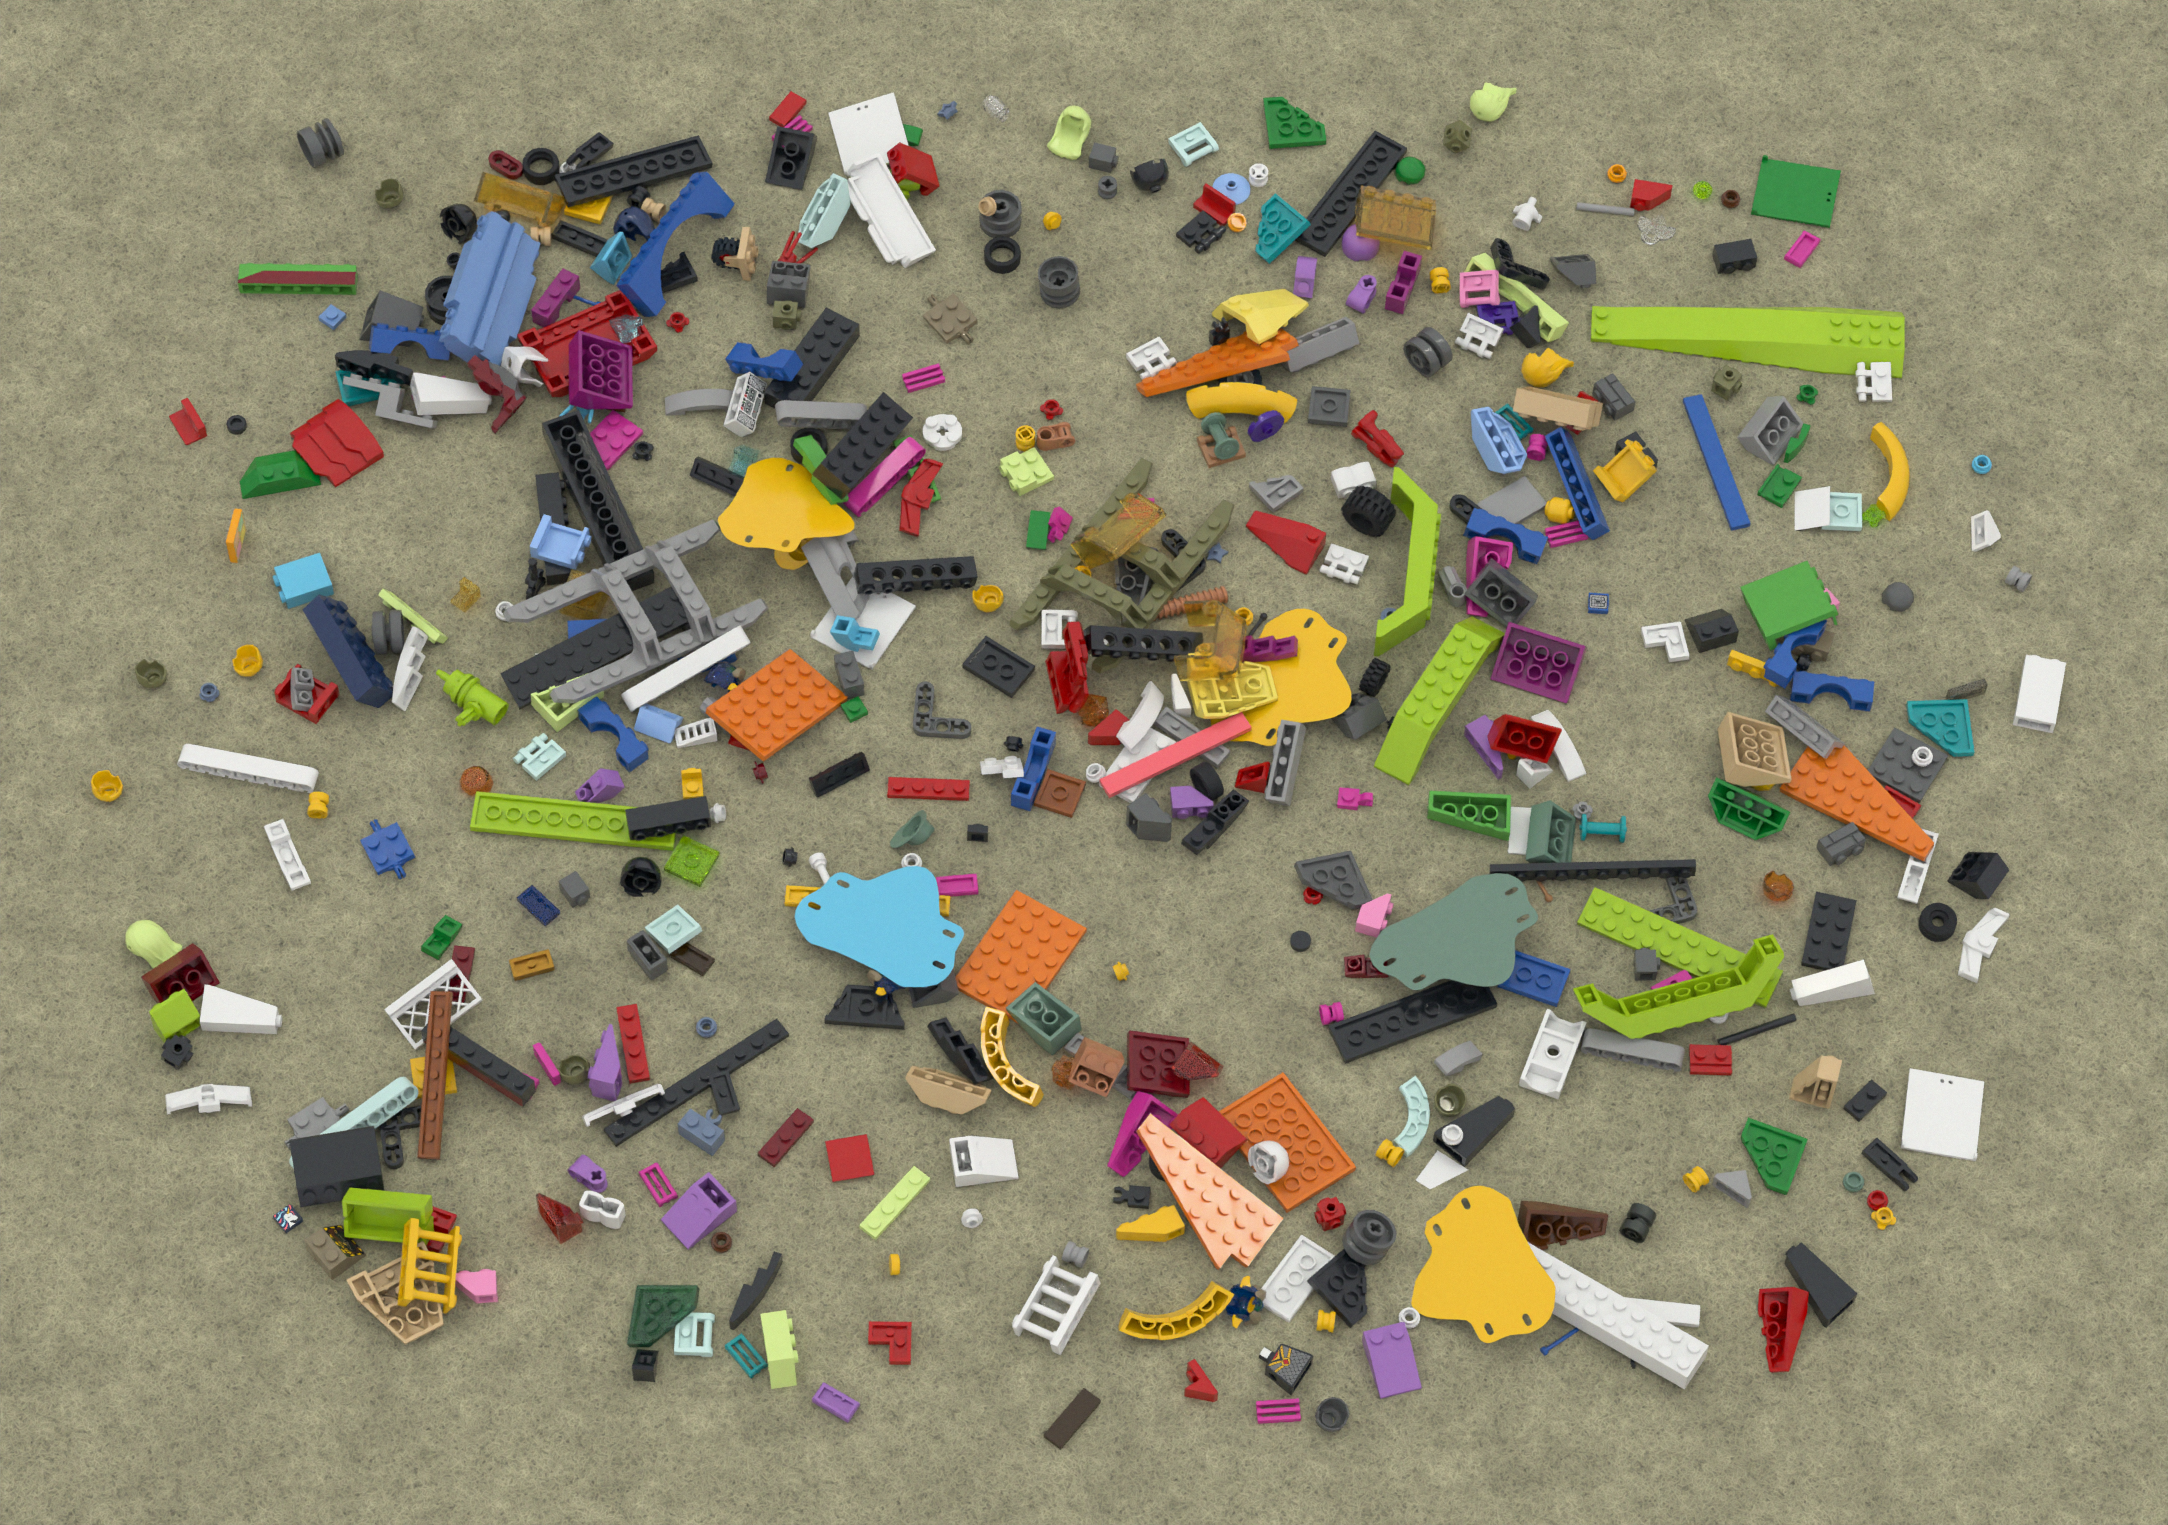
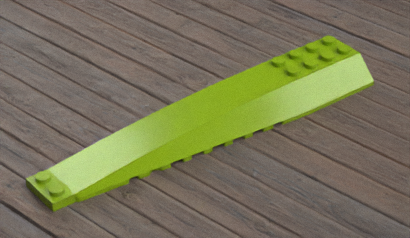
(1787, 337)

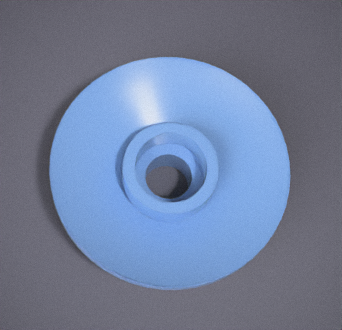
(1238, 193)

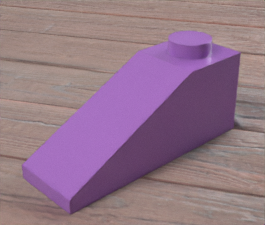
(1476, 734)

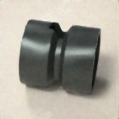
(1638, 1222)

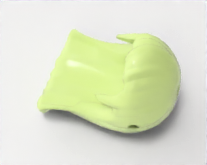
(1490, 101)
(1070, 133)
(150, 942)

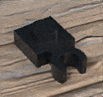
(1220, 332)
(1136, 1196)

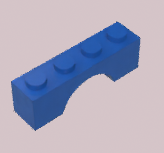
(384, 339)
(779, 366)
(1528, 542)
(1782, 666)
(1856, 692)
(598, 717)
(1039, 755)

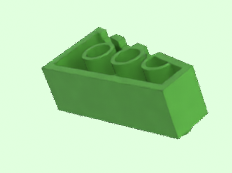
(1472, 811)

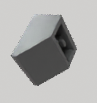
(788, 282)
(1360, 717)
(1148, 820)

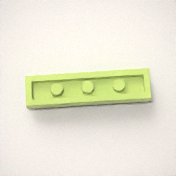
(417, 620)
(894, 1203)

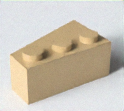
(1817, 1082)

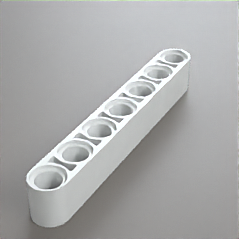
(685, 668)
(248, 767)

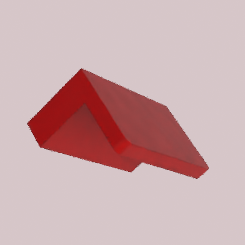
(1215, 205)
(188, 423)

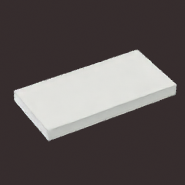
(1288, 1284)

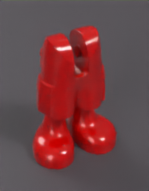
(1382, 443)

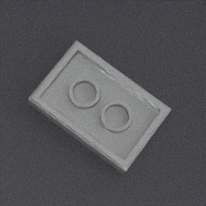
(1515, 502)

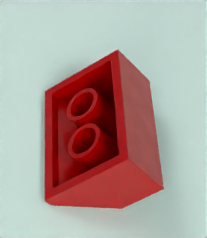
(1523, 737)
(1208, 1132)

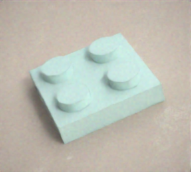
(1845, 512)
(673, 929)

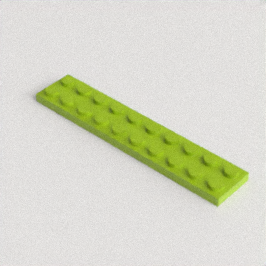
(558, 820)
(1673, 943)

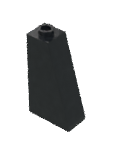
(1478, 1129)
(1827, 1291)

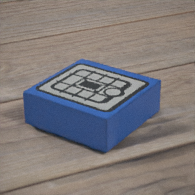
(1598, 603)

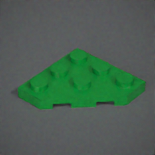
(1290, 125)
(1773, 1153)

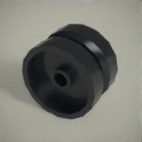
(435, 297)

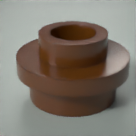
(1730, 194)
(718, 1237)

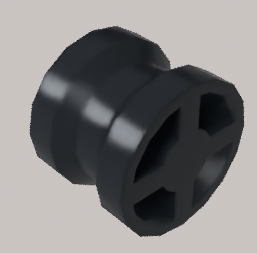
(638, 196)

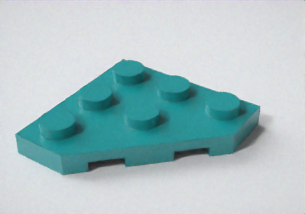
(1278, 228)
(1944, 723)

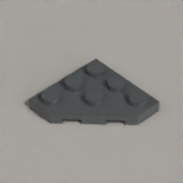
(1335, 877)

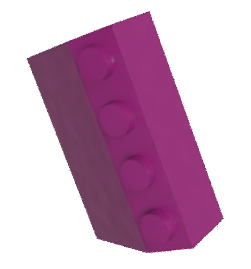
(600, 373)
(1538, 662)

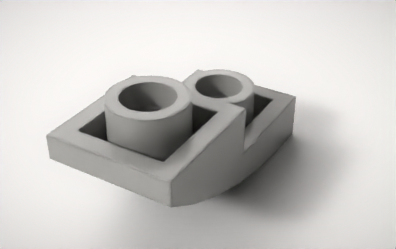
(301, 688)
(1455, 1058)

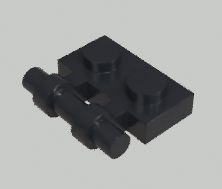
(1197, 228)

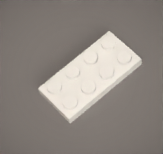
(1150, 743)

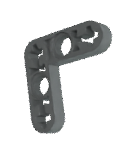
(930, 722)
(1678, 909)

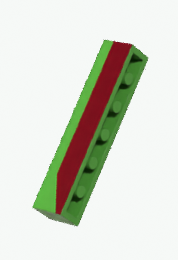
(297, 279)

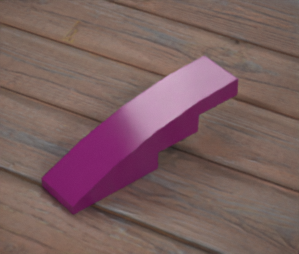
(1269, 648)

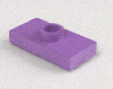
(835, 1402)

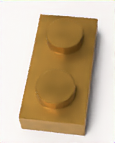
(531, 965)

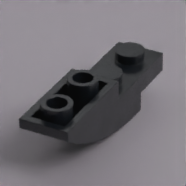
(368, 363)
(1216, 822)

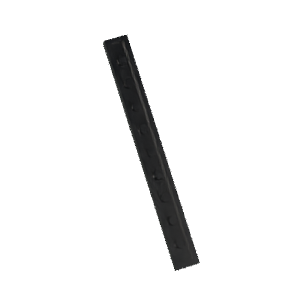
(1598, 870)
(695, 1082)

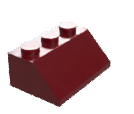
(184, 970)

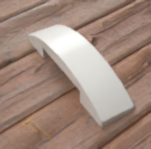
(1143, 718)
(1564, 749)
(286, 855)

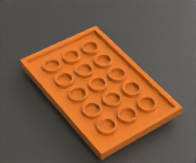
(776, 705)
(1020, 948)
(1283, 1116)

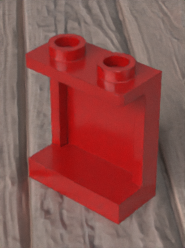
(914, 166)
(322, 695)

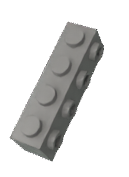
(1322, 343)
(1285, 762)

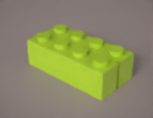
(383, 1214)

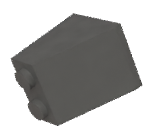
(391, 311)

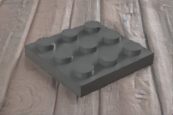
(1897, 770)

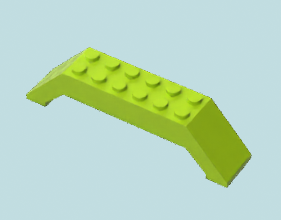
(1421, 564)
(1436, 697)
(1687, 1000)

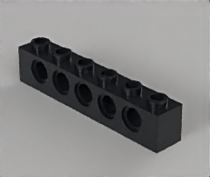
(923, 568)
(1152, 638)

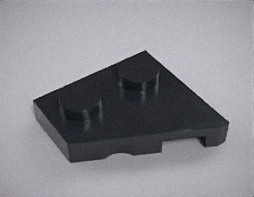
(677, 274)

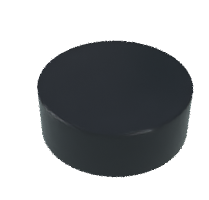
(236, 424)
(1300, 941)

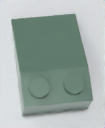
(1045, 1018)

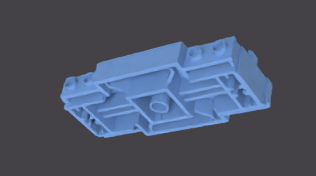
(489, 290)

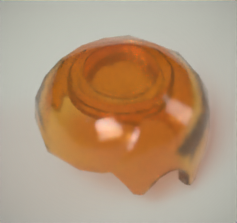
(476, 779)
(1772, 882)

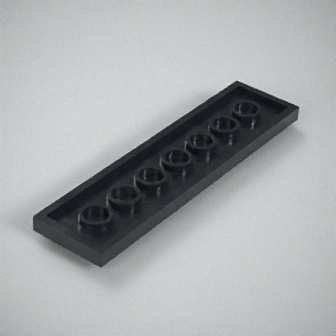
(633, 170)
(1337, 207)
(1409, 1018)

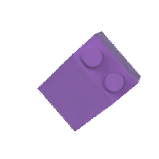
(1391, 1359)

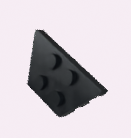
(865, 1008)

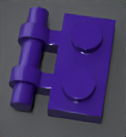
(1503, 313)

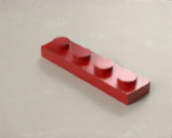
(928, 788)
(633, 1043)

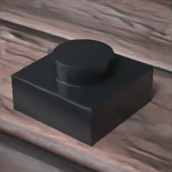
(977, 832)

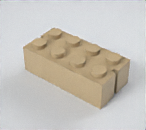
(1557, 407)

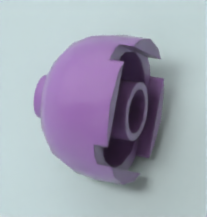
(1359, 247)

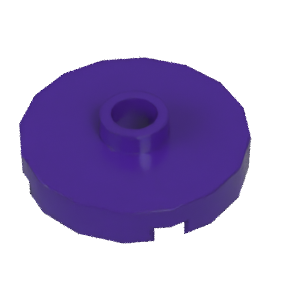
(1267, 425)

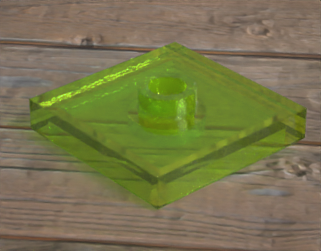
(691, 861)

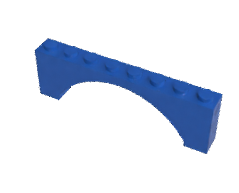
(643, 278)

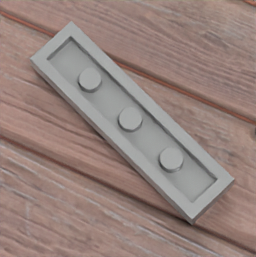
(1180, 729)

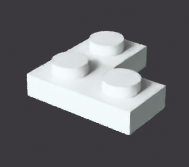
(1669, 635)
(1009, 767)

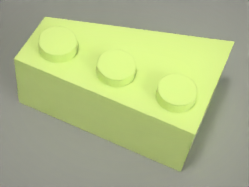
(558, 714)
(779, 1349)

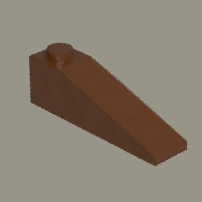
(1554, 1223)

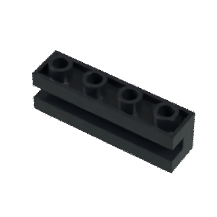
(668, 818)

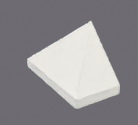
(1983, 531)

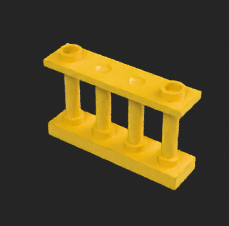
(409, 1272)

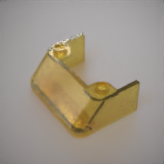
(519, 199)
(1119, 531)
(1224, 655)

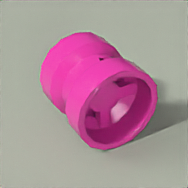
(1537, 447)
(1331, 1013)

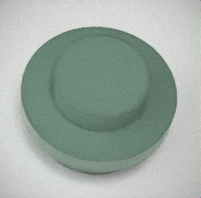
(1853, 1181)

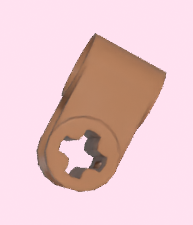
(1055, 436)

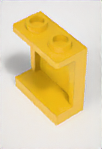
(1626, 471)

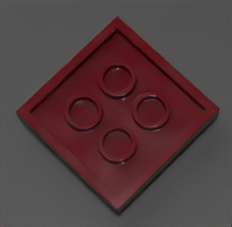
(1151, 1063)

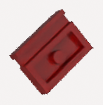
(1710, 1059)

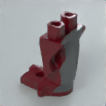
(497, 382)

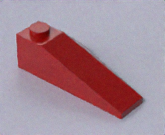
(1292, 540)
(1783, 1319)

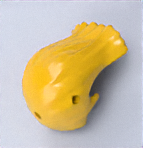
(1544, 369)

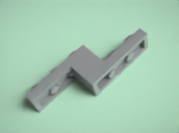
(390, 401)

